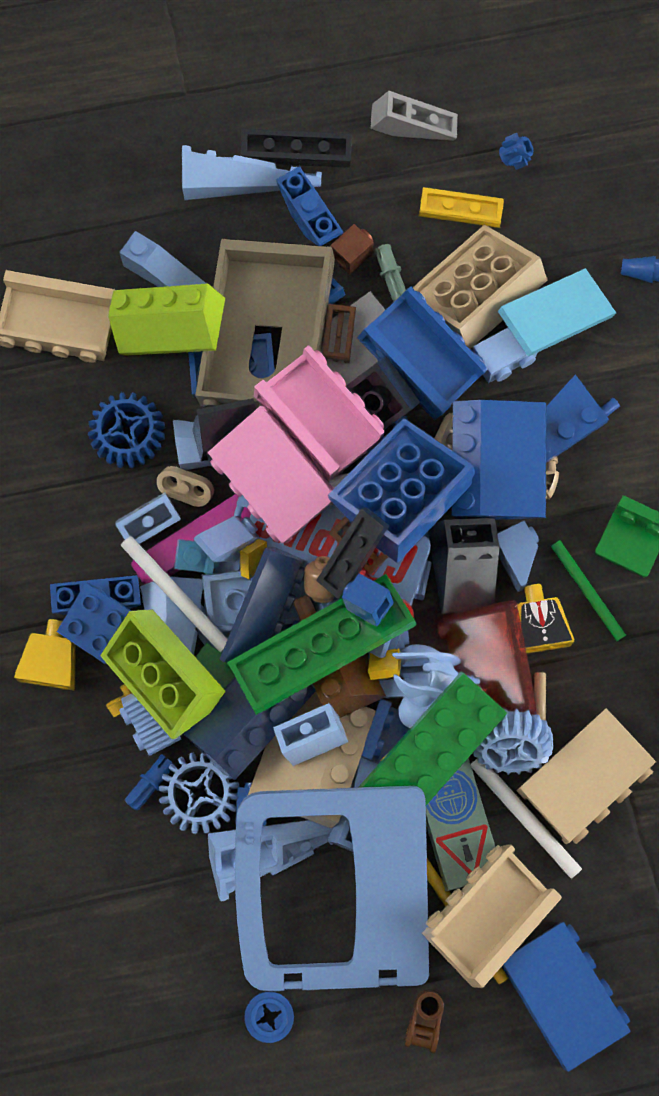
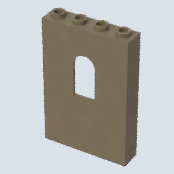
(266, 288)

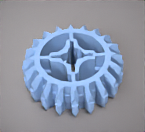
(516, 744)
(193, 806)

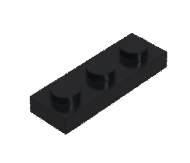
(352, 552)

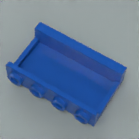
(423, 351)
(566, 996)

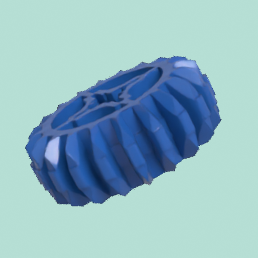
(116, 435)

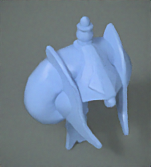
(424, 677)

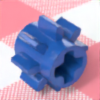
(516, 151)

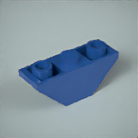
(308, 208)
(122, 589)

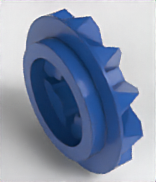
(263, 1031)

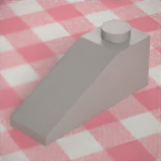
(412, 118)

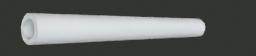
(175, 593)
(527, 819)

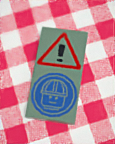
(458, 828)

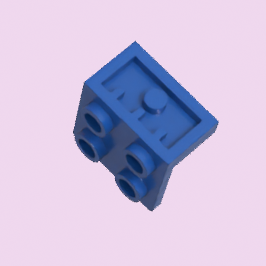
(93, 620)
(384, 732)

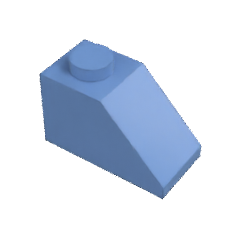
(518, 552)

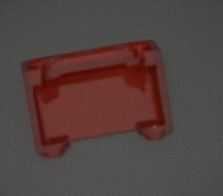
(493, 650)

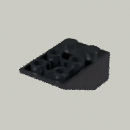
(465, 562)

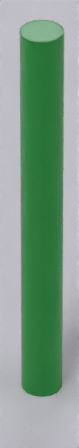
(588, 590)

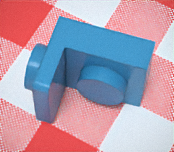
(192, 558)

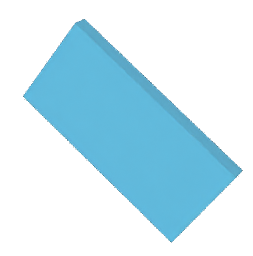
(556, 312)

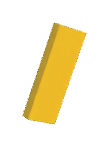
(461, 207)

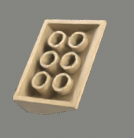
(479, 280)
(326, 771)

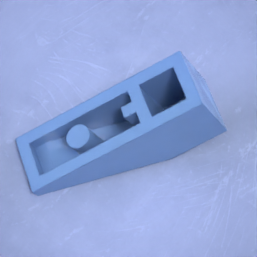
(155, 263)
(227, 538)

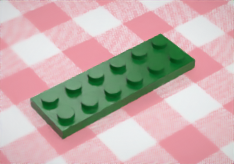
(314, 650)
(439, 739)

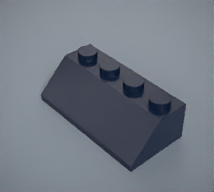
(265, 602)
(235, 734)

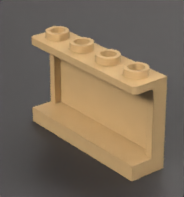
(55, 316)
(587, 777)
(490, 916)

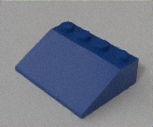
(508, 458)
(407, 484)

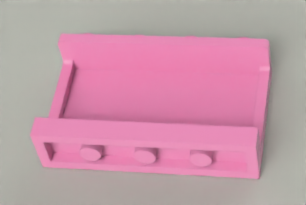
(320, 413)
(272, 474)

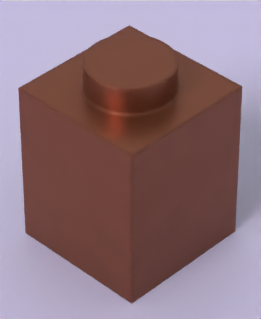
(352, 248)

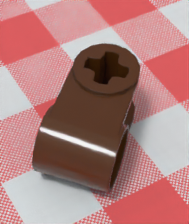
(425, 1023)

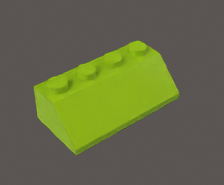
(166, 319)
(161, 672)

